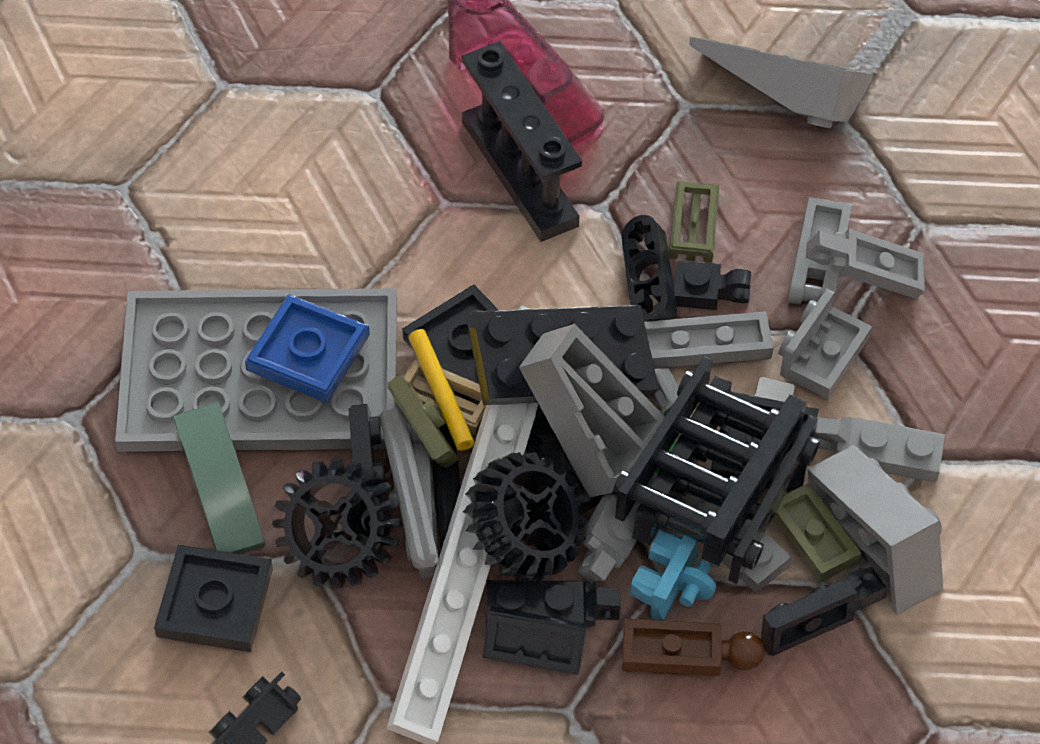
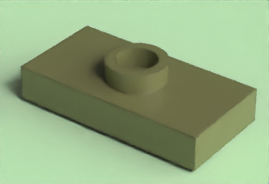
(424, 420)

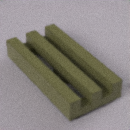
(691, 247)

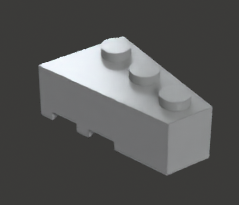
(590, 407)
(884, 524)

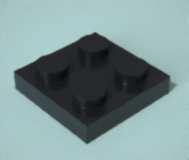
(213, 598)

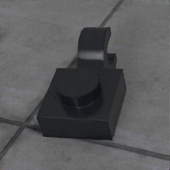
(702, 285)

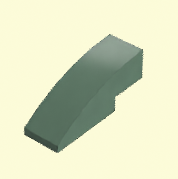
(218, 479)

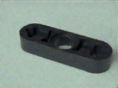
(638, 258)

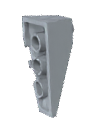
(804, 87)

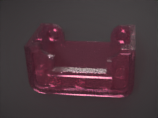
(567, 99)

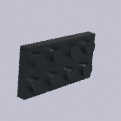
(507, 336)

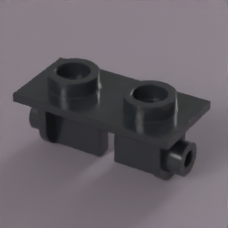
(266, 705)

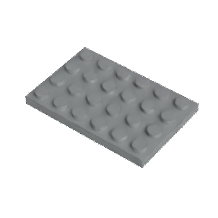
(193, 350)

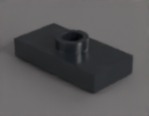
(535, 640)

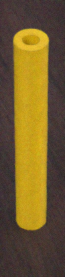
(441, 390)

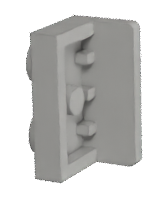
(822, 346)

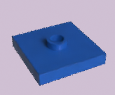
(307, 348)

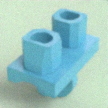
(662, 589)

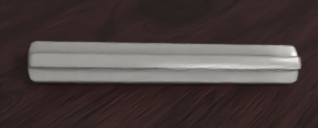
(408, 488)

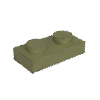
(815, 533)

